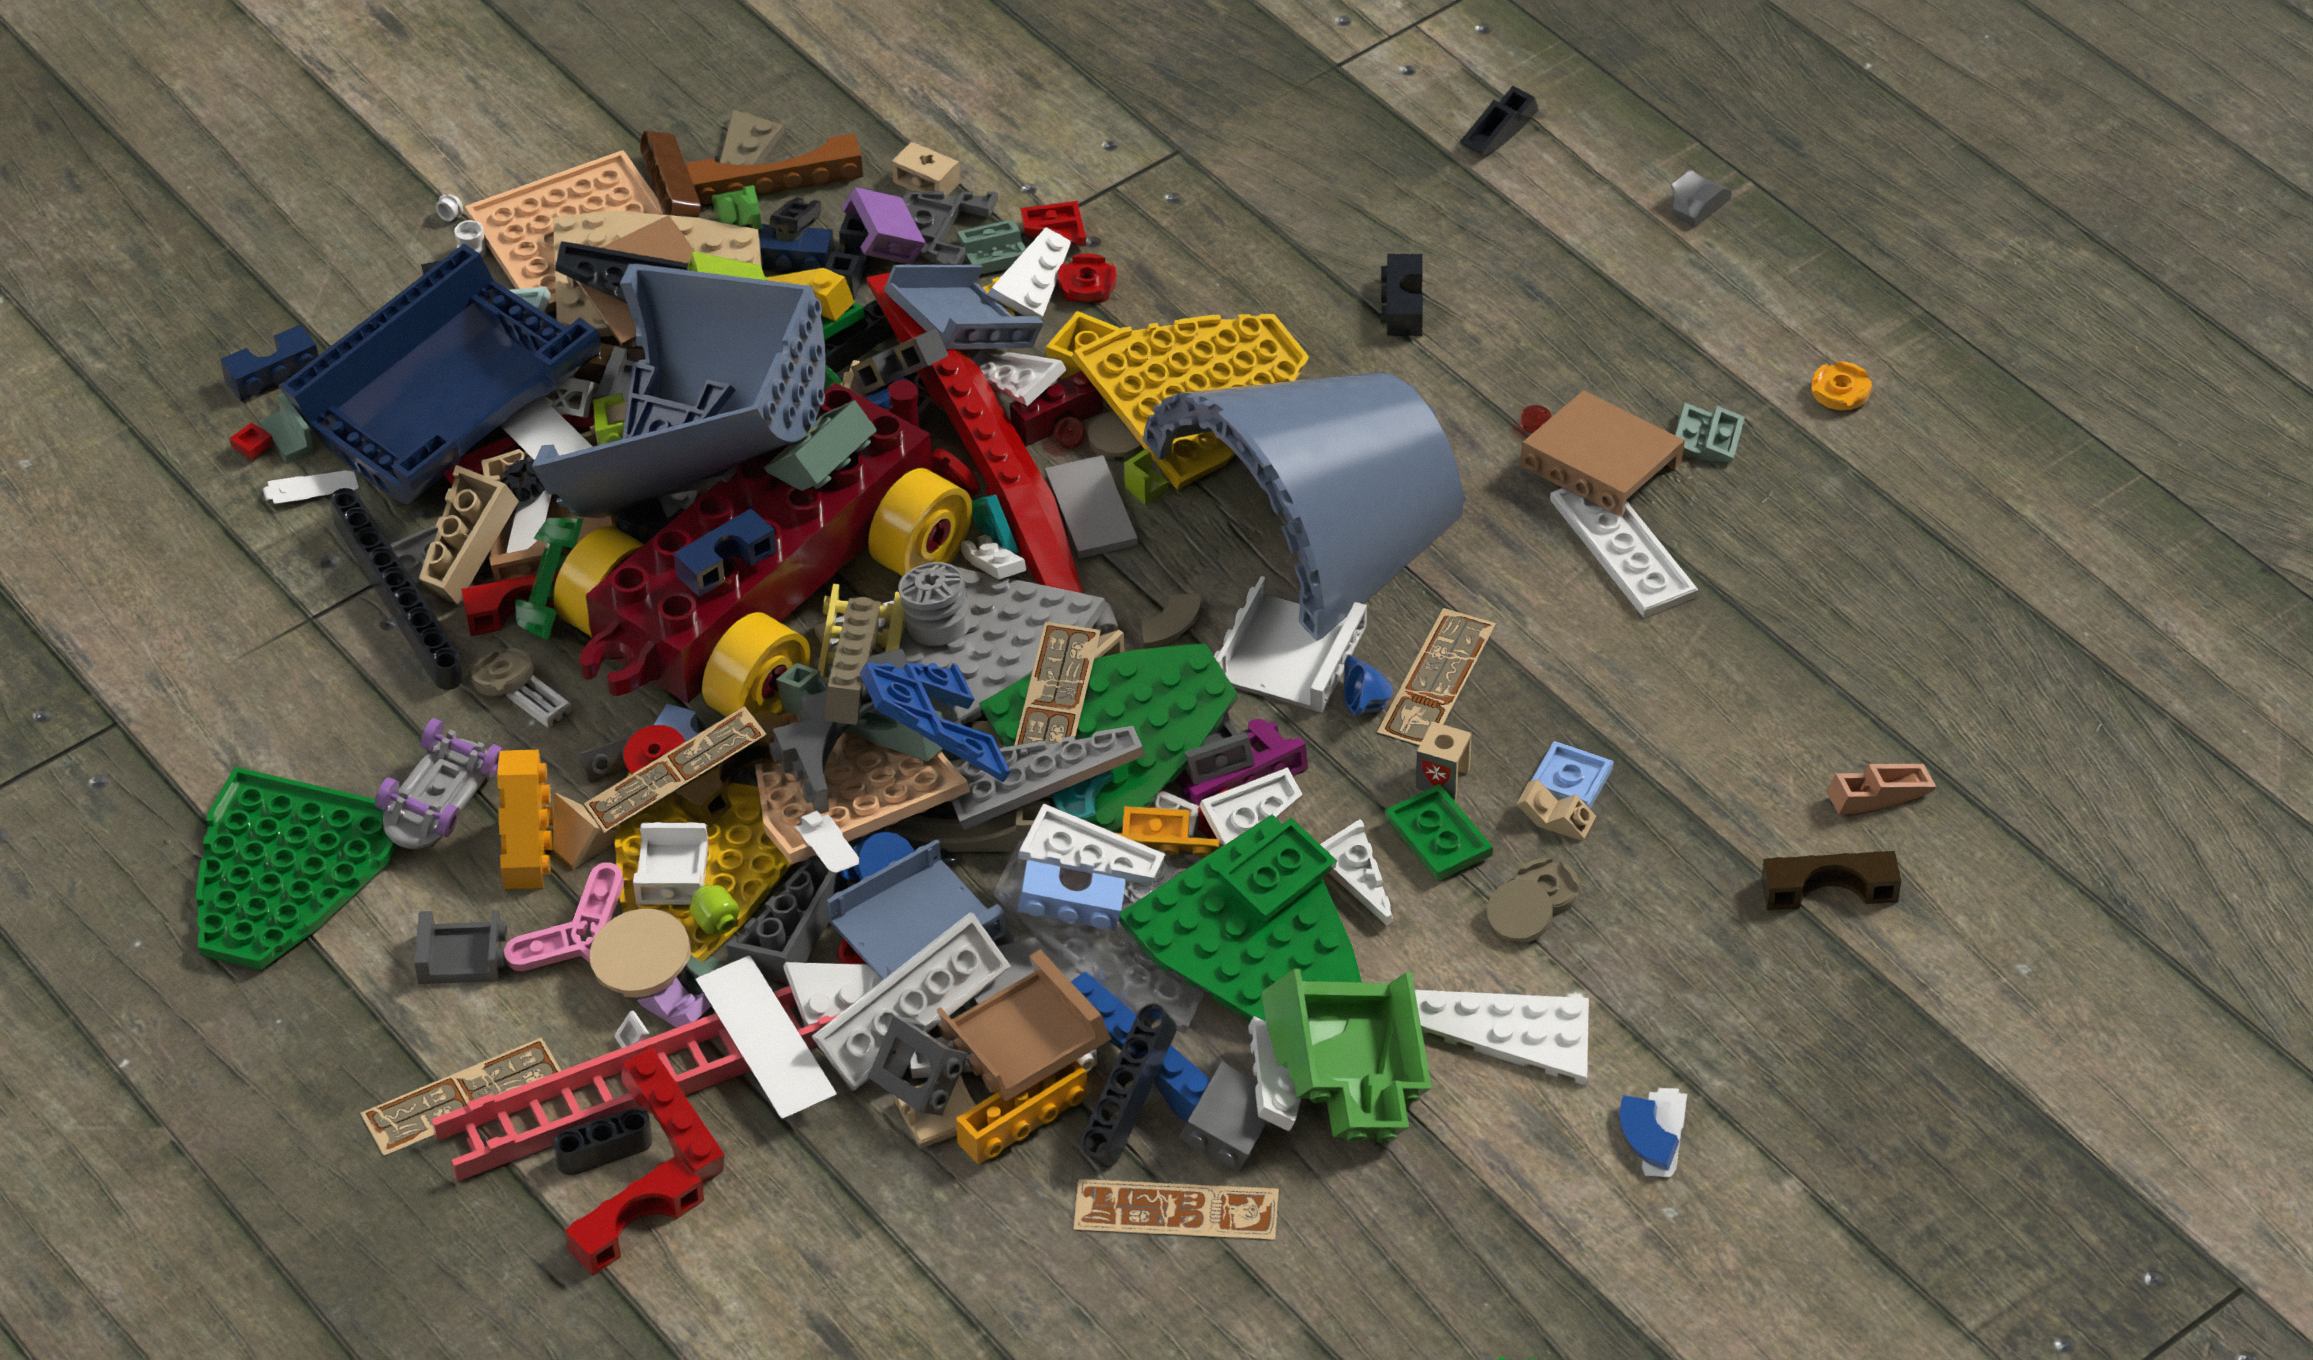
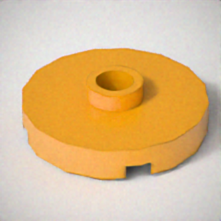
(1841, 386)

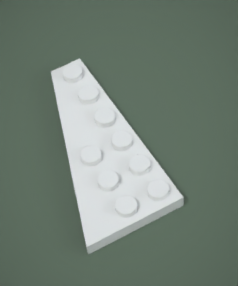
(1512, 1027)

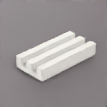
(536, 706)

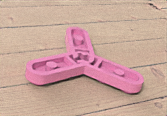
(564, 940)

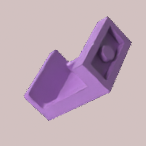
(889, 225)

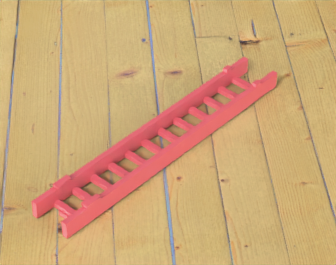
(594, 1071)

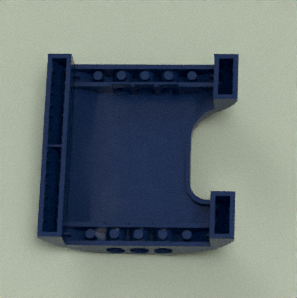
(434, 374)

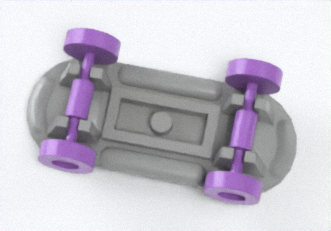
(436, 789)

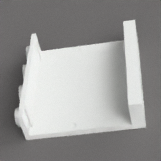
(1279, 658)

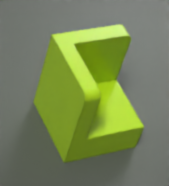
(1142, 479)

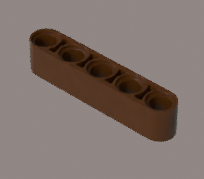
(669, 174)

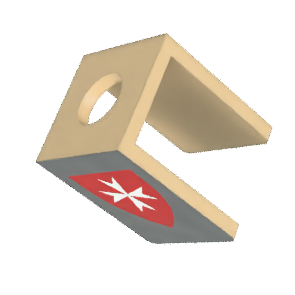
(1441, 756)

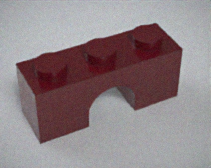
(1070, 394)

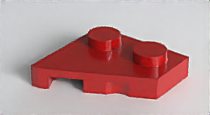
(1059, 217)

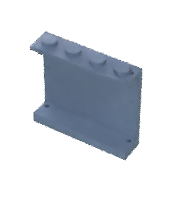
(906, 909)

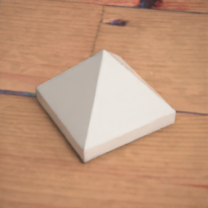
(631, 1031)

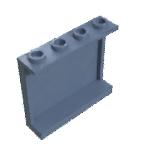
(959, 307)

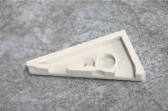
(1358, 869)

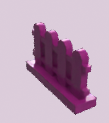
(1276, 756)

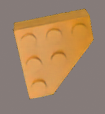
(524, 819)

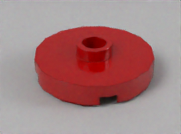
(954, 471)
(647, 740)

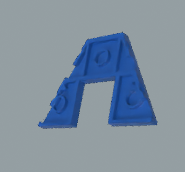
(905, 698)

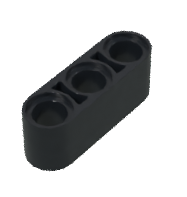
(603, 1141)

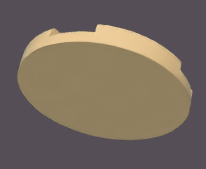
(640, 952)

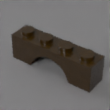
(707, 794)
(1869, 875)

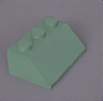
(823, 448)

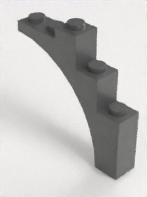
(807, 744)

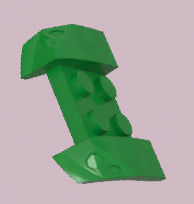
(534, 614)

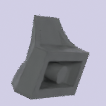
(1697, 198)

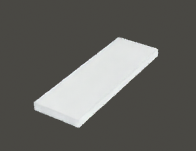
(1627, 553)
(938, 976)

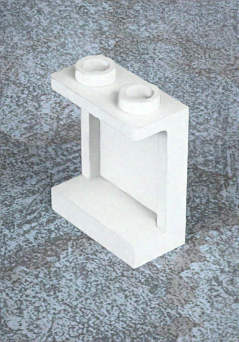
(671, 863)

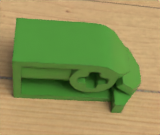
(738, 208)

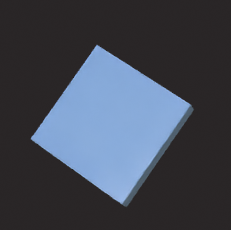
(1572, 772)

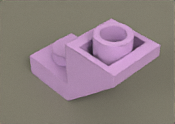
(676, 1004)

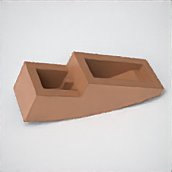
(1879, 787)

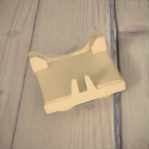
(932, 1128)

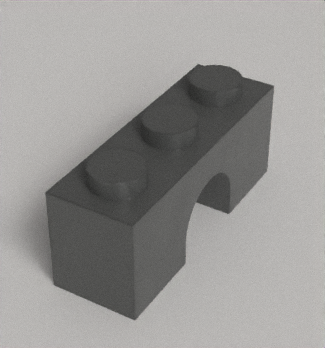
(899, 361)

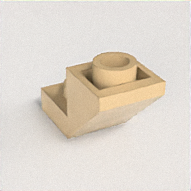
(1563, 816)

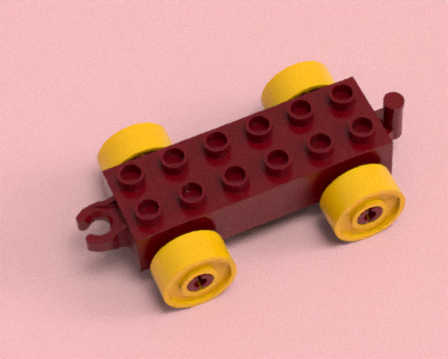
(732, 635)

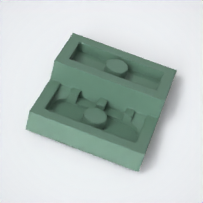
(992, 245)
(1709, 434)

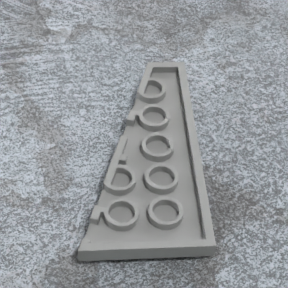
(1041, 771)

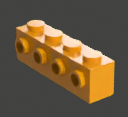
(997, 1123)

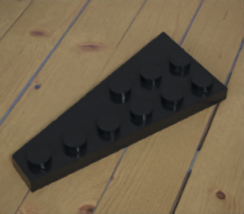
(603, 267)

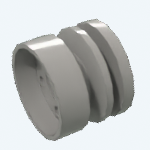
(935, 603)

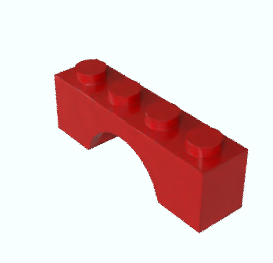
(492, 603)
(660, 1094)
(667, 1190)

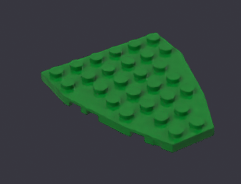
(1164, 692)
(281, 864)
(1224, 947)

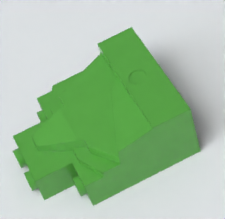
(1351, 1048)

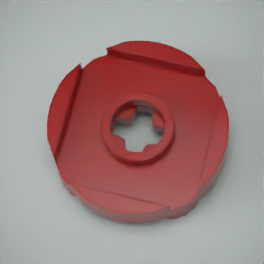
(1077, 288)

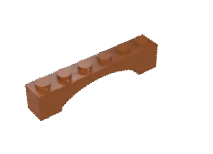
(831, 162)

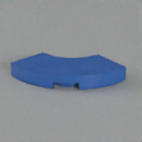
(1645, 1134)

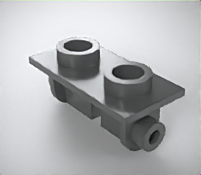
(604, 759)

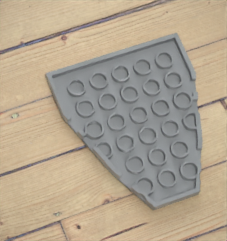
(1002, 635)

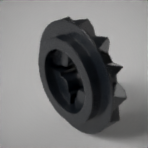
(530, 487)

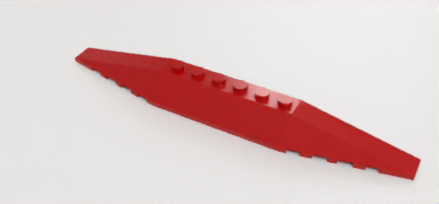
(996, 450)

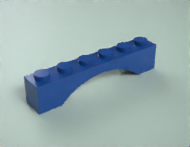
(1177, 1079)

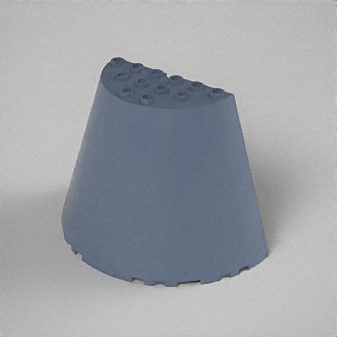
(698, 328)
(1346, 463)

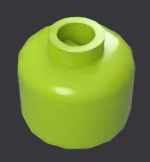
(714, 909)

